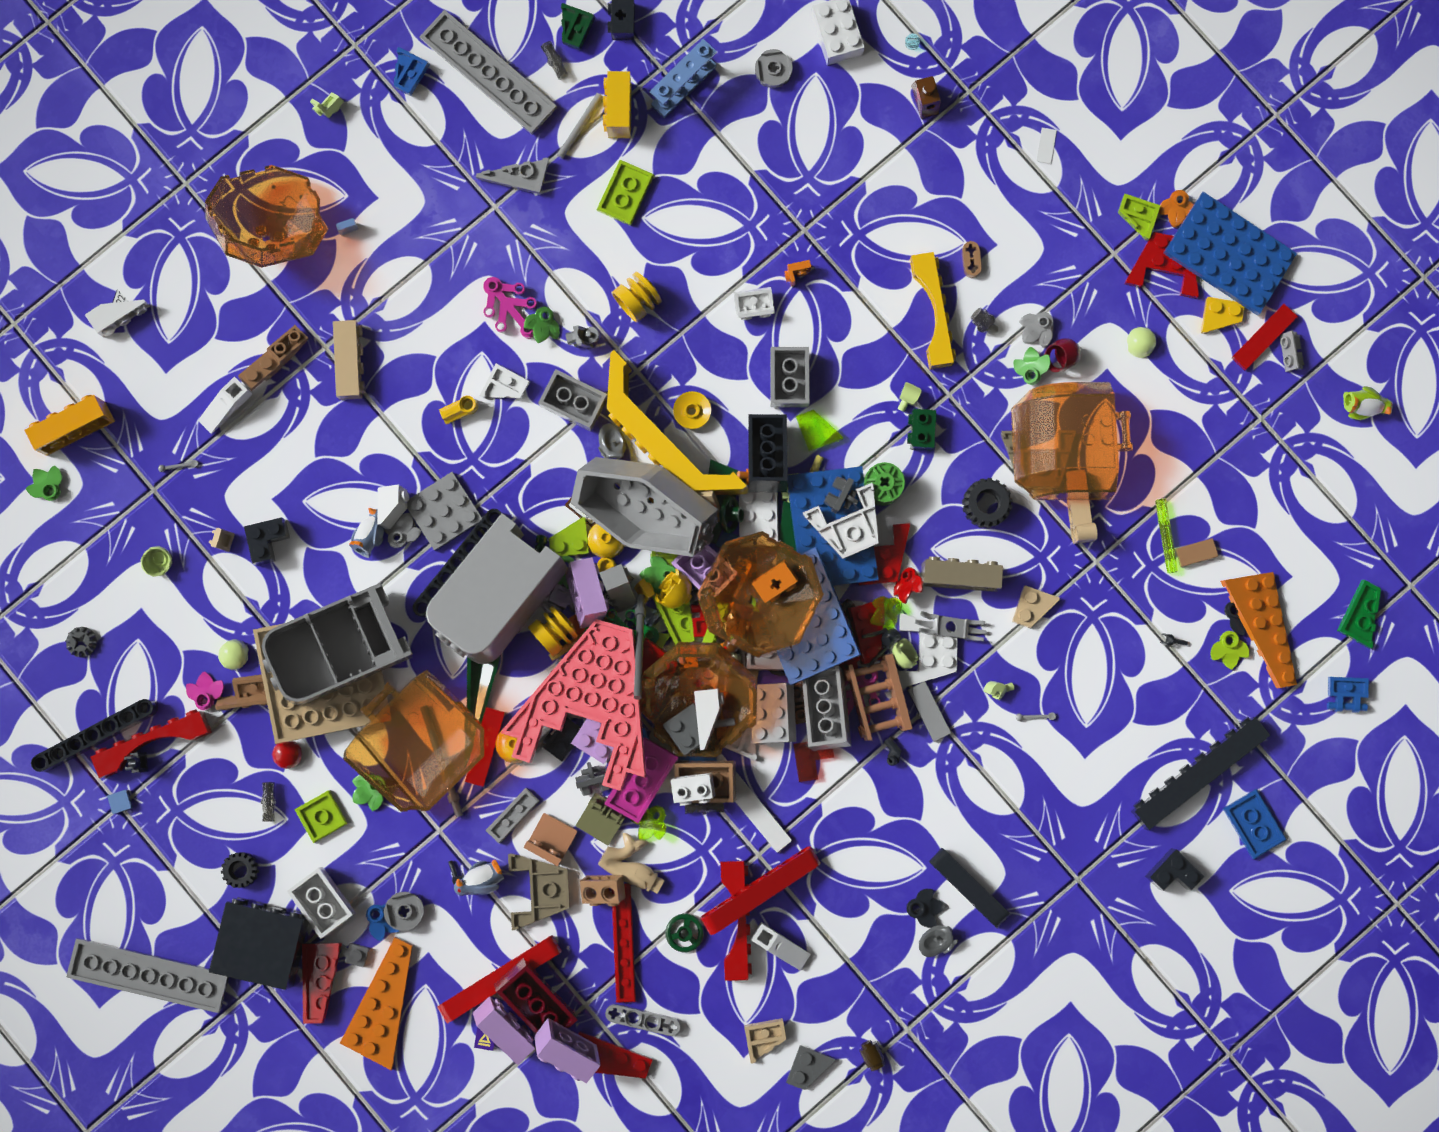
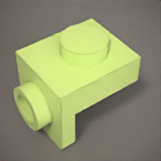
(328, 106)

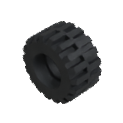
(998, 491)

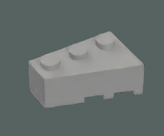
(618, 587)

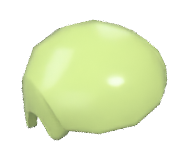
(1141, 342)
(156, 561)
(233, 654)
(905, 654)

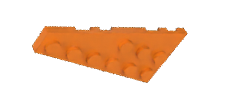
(1263, 620)
(378, 1017)

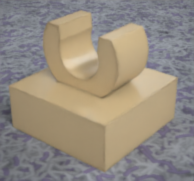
(222, 539)

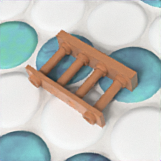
(897, 701)

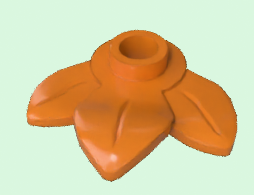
(1176, 211)

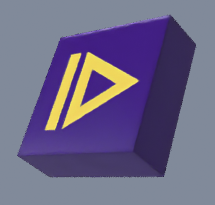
(483, 1041)

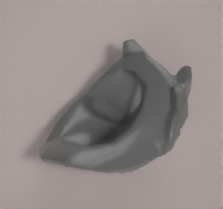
(611, 442)
(937, 941)

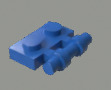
(1348, 687)

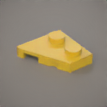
(1220, 313)

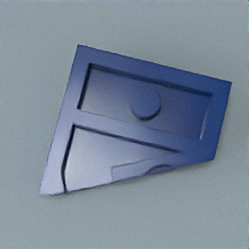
(409, 71)

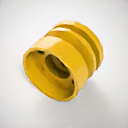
(639, 294)
(553, 631)

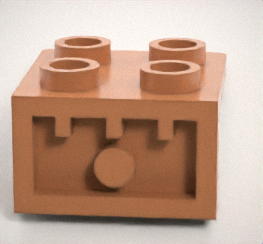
(550, 839)

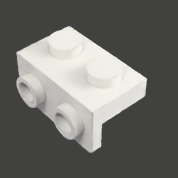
(754, 303)

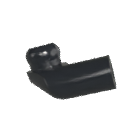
(894, 752)

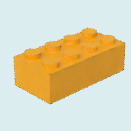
(69, 425)

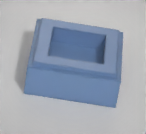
(347, 226)
(119, 801)

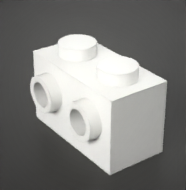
(693, 788)

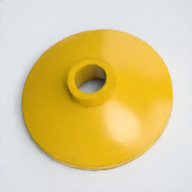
(692, 400)

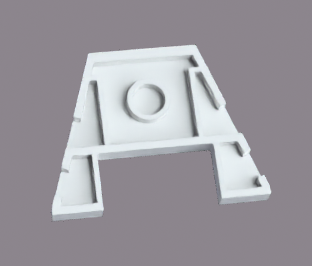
(851, 532)
(936, 654)

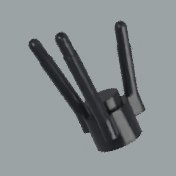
(888, 639)

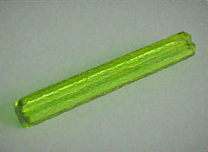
(1166, 535)

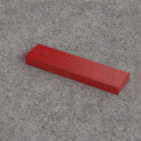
(1264, 337)
(492, 724)

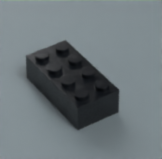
(767, 453)

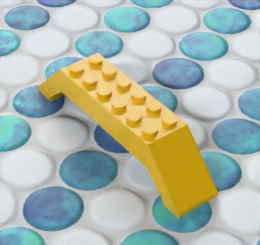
(654, 442)

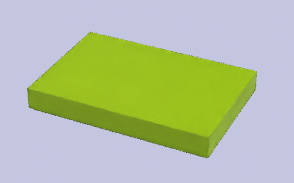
(625, 192)

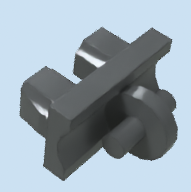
(583, 337)
(843, 486)
(589, 777)

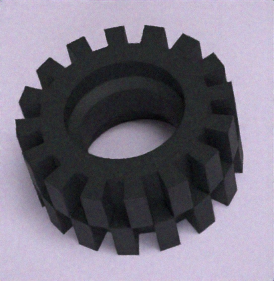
(229, 876)

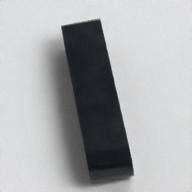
(969, 888)

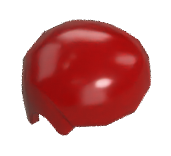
(287, 754)

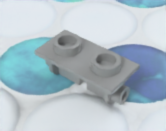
(1290, 343)

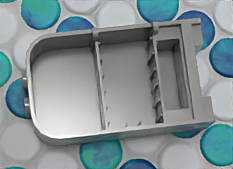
(493, 593)
(333, 647)

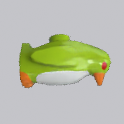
(1366, 403)

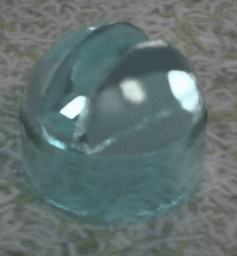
(913, 44)

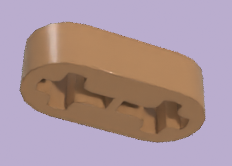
(975, 258)

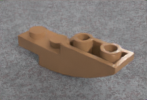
(274, 358)

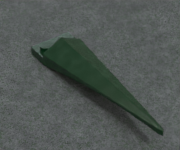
(479, 685)

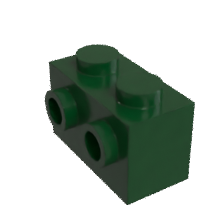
(922, 429)

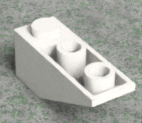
(110, 316)
(224, 404)
(780, 946)

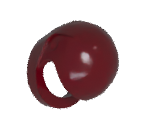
(1066, 353)

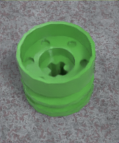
(885, 471)

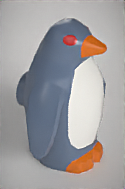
(367, 535)
(480, 879)

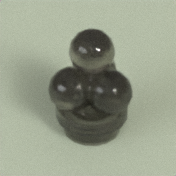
(984, 321)

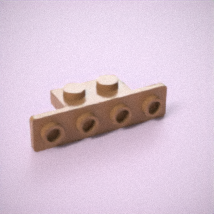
(248, 692)

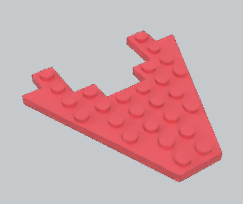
(595, 684)

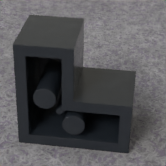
(262, 535)
(1171, 867)

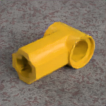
(456, 410)

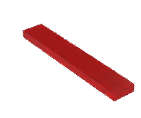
(624, 948)

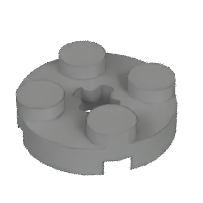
(767, 77)
(412, 918)

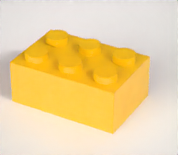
(617, 104)

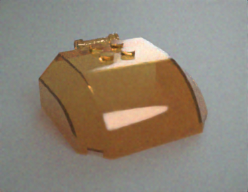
(1068, 441)
(416, 743)

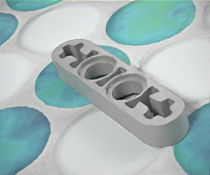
(642, 1022)

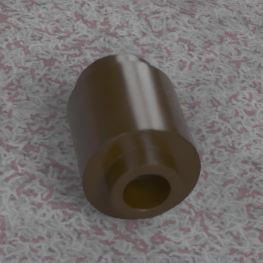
(872, 1055)

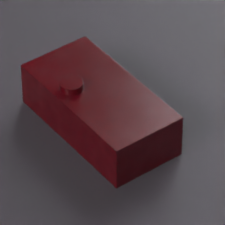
(533, 997)

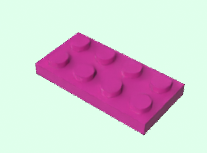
(640, 791)

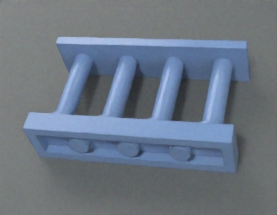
(683, 78)

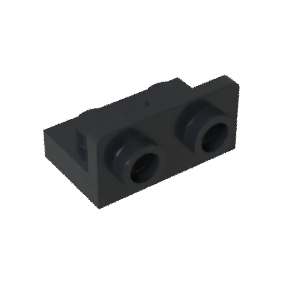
(560, 742)

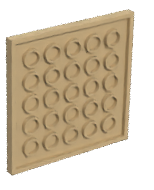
(322, 716)

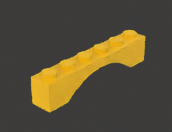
(925, 272)

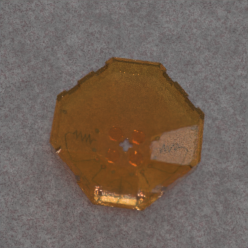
(264, 205)
(729, 585)
(670, 690)

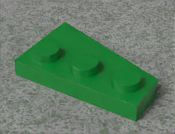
(1360, 615)

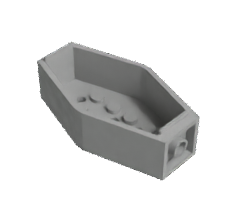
(633, 517)

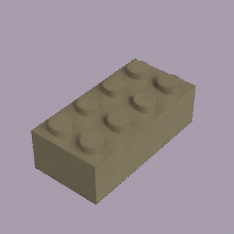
(962, 575)

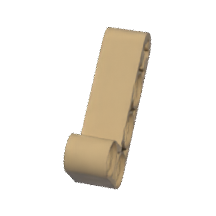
(1081, 522)

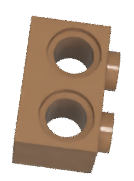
(601, 885)

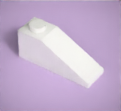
(707, 710)

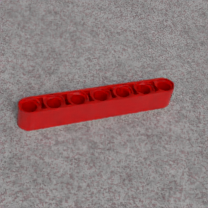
(760, 890)
(485, 987)

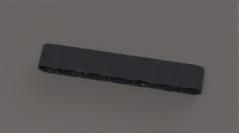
(449, 567)
(86, 740)

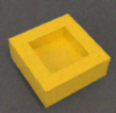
(645, 588)

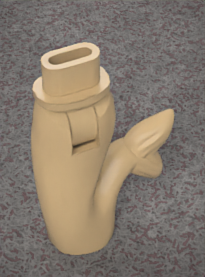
(633, 872)

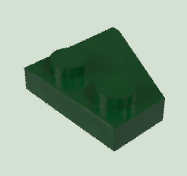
(575, 25)

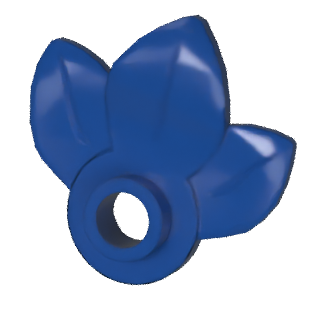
(378, 926)

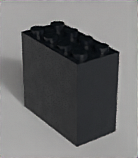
(259, 943)

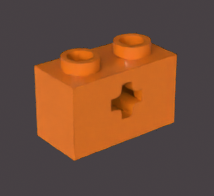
(780, 572)

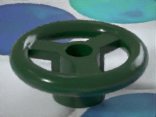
(733, 514)
(695, 942)

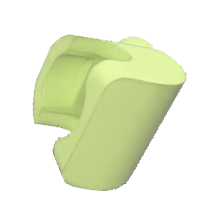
(908, 396)
(997, 689)

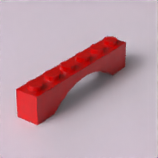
(112, 760)
(736, 962)

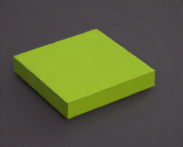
(321, 816)

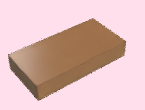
(1196, 552)

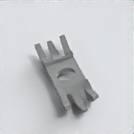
(939, 627)

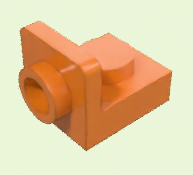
(799, 269)

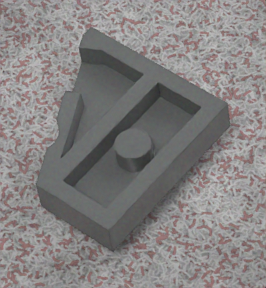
(684, 730)
(807, 1067)

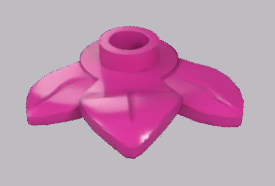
(204, 688)

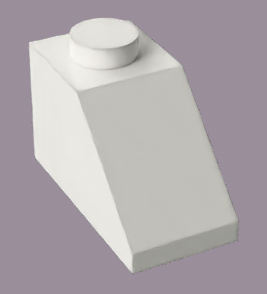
(391, 504)

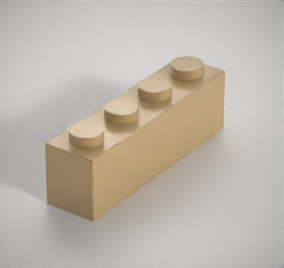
(347, 359)

